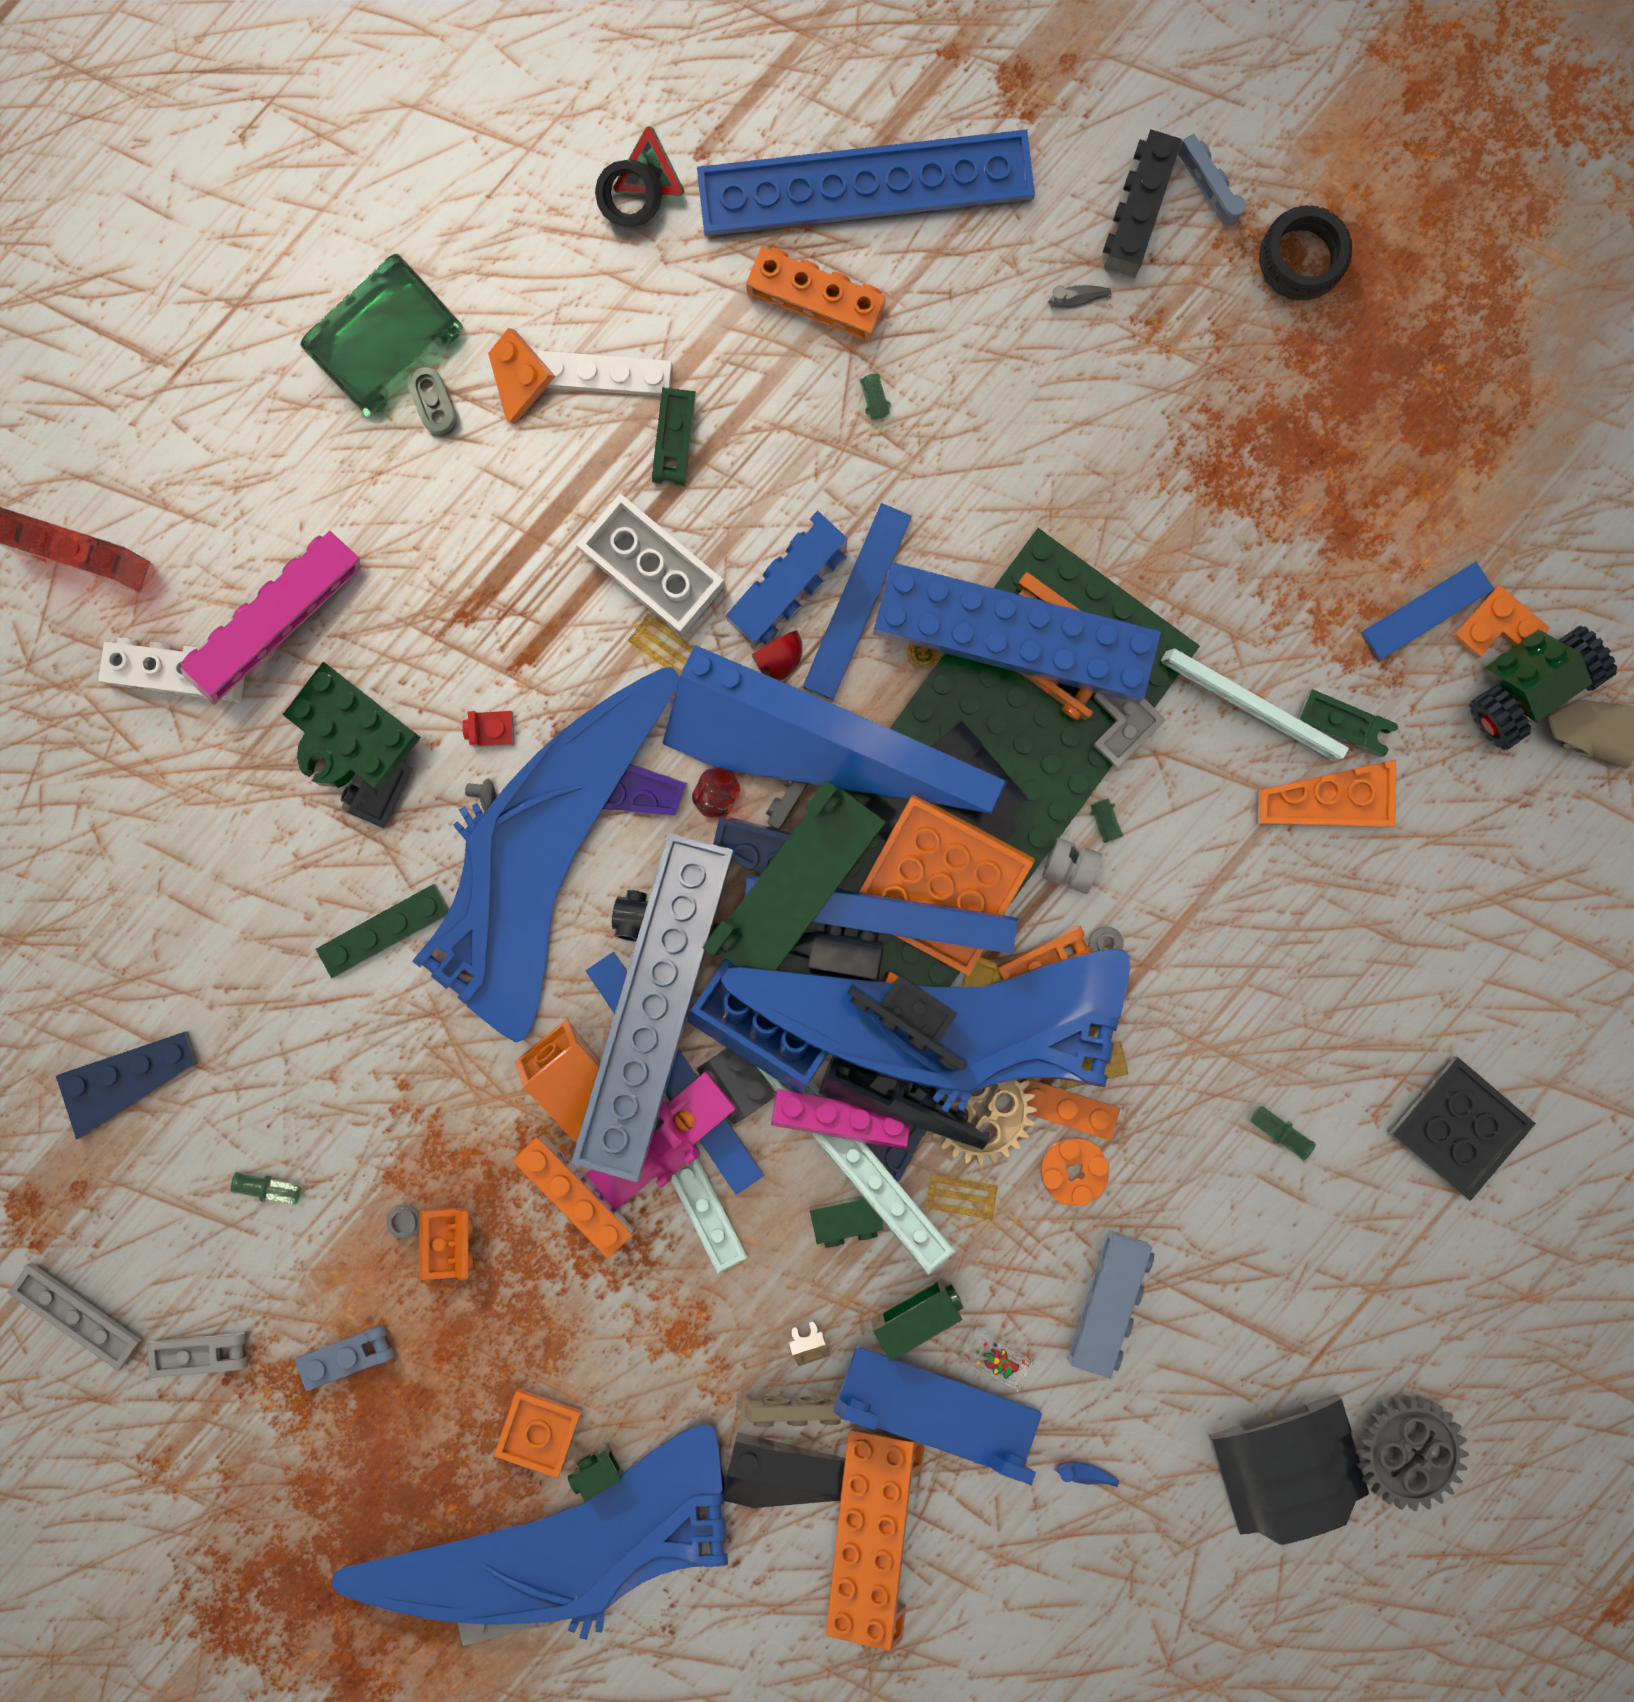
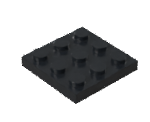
(1462, 1128)

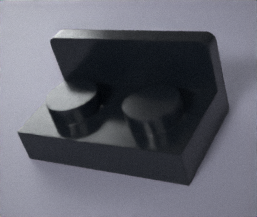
(374, 805)

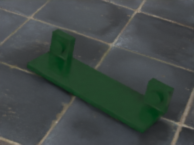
(797, 881)

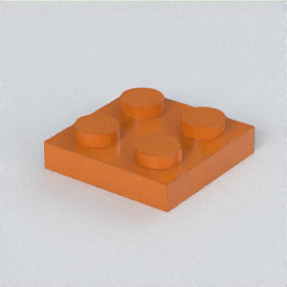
(537, 1433)

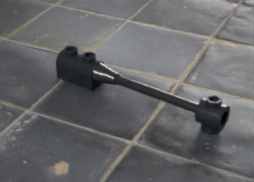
(828, 950)

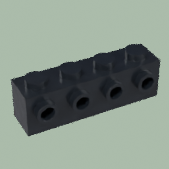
(1143, 202)

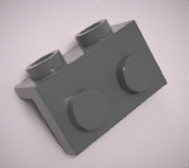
(739, 1082)

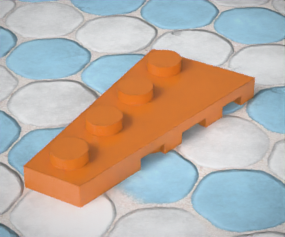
(1339, 799)

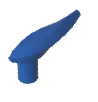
(1085, 1474)

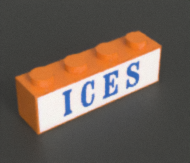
(574, 1195)

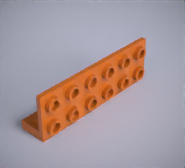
(872, 1539)

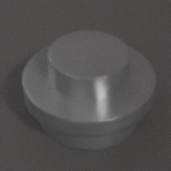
(403, 1221)

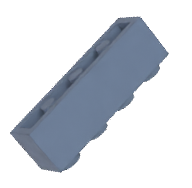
(1110, 1304)

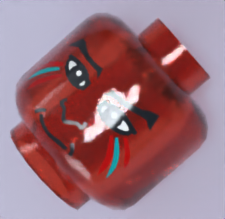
(716, 792)

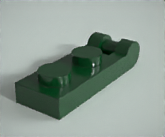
(674, 435)

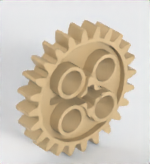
(1007, 1125)

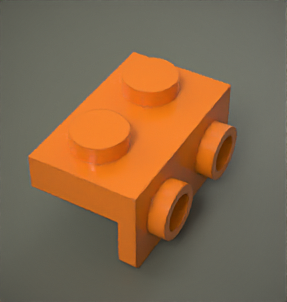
(444, 1244)

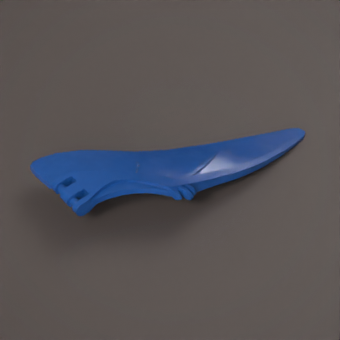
(523, 852)
(1003, 1030)
(568, 1561)

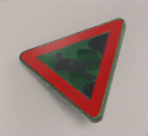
(651, 152)

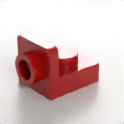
(489, 728)

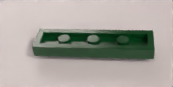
(383, 931)

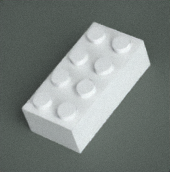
(651, 565)

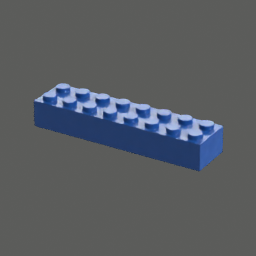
(1016, 633)

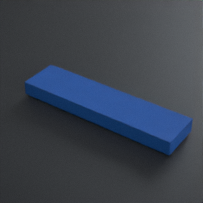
(1427, 611)

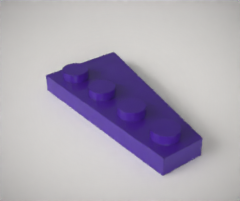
(646, 792)

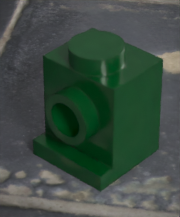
(596, 1473)

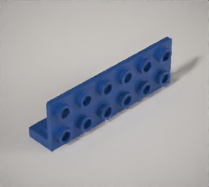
(938, 1413)

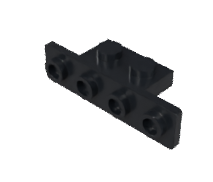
(916, 1013)

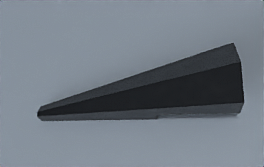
(898, 1101)

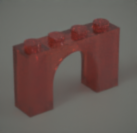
(77, 550)

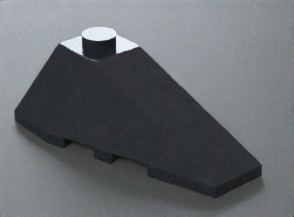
(780, 1474)

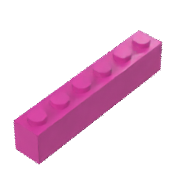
(270, 617)

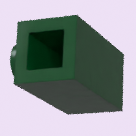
(844, 1219)

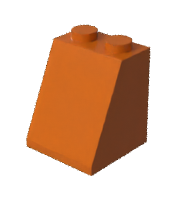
(561, 1076)

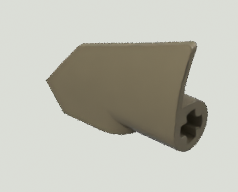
(1596, 730)

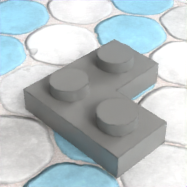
(1132, 727)

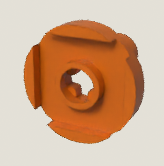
(1080, 1190)

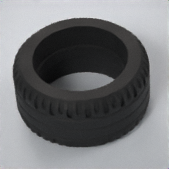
(1324, 225)

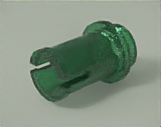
(875, 398)
(1106, 820)

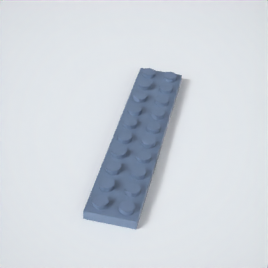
(653, 1008)

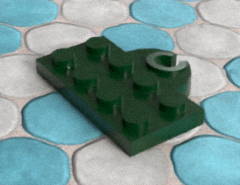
(347, 732)

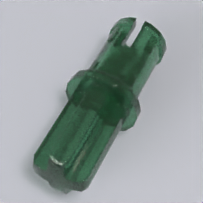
(1282, 1132)
(265, 1188)

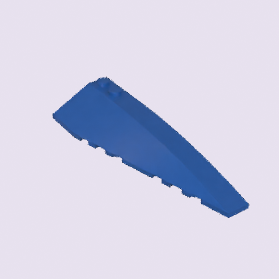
(778, 731)

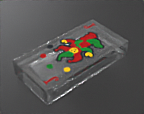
(995, 1359)

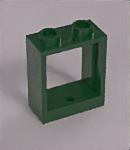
(917, 1319)

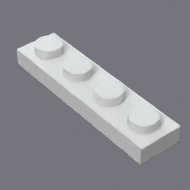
(607, 373)

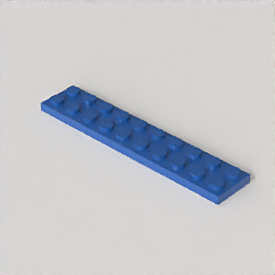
(865, 182)

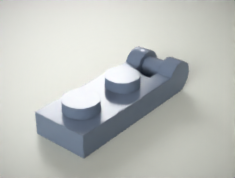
(1211, 180)
(343, 1358)

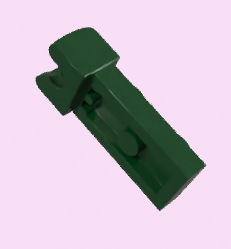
(1346, 722)

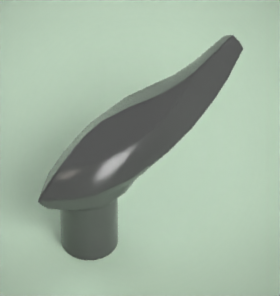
(1077, 294)
(485, 792)

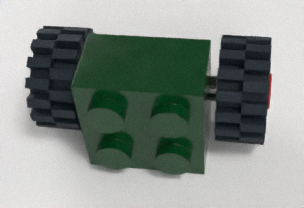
(1537, 680)

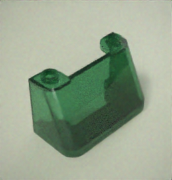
(379, 333)

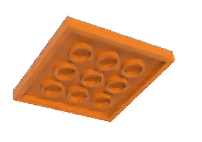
(948, 864)

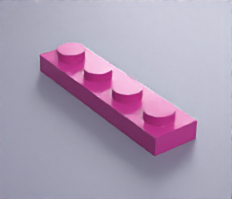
(837, 1119)

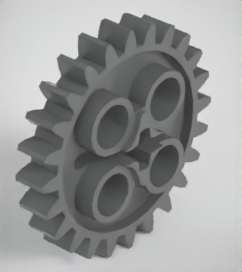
(1432, 1475)

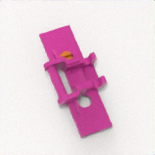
(674, 1143)

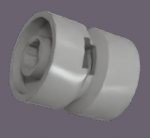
(1072, 865)

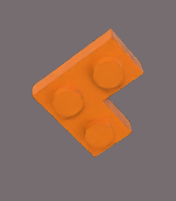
(1497, 616)

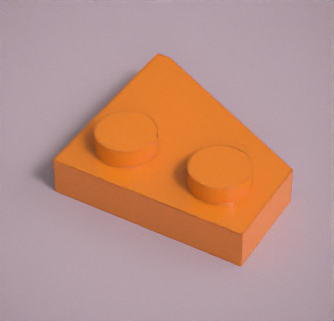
(518, 374)

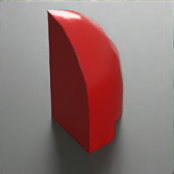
(780, 656)

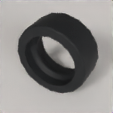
(604, 196)

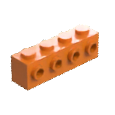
(815, 293)

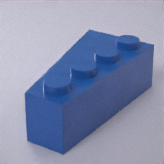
(789, 581)

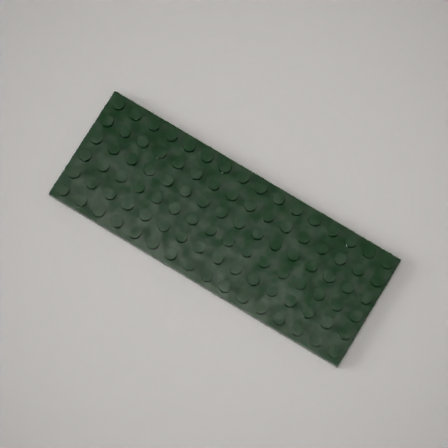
(1021, 729)

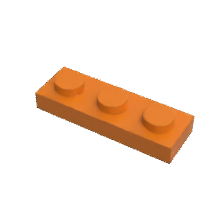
(1072, 1109)

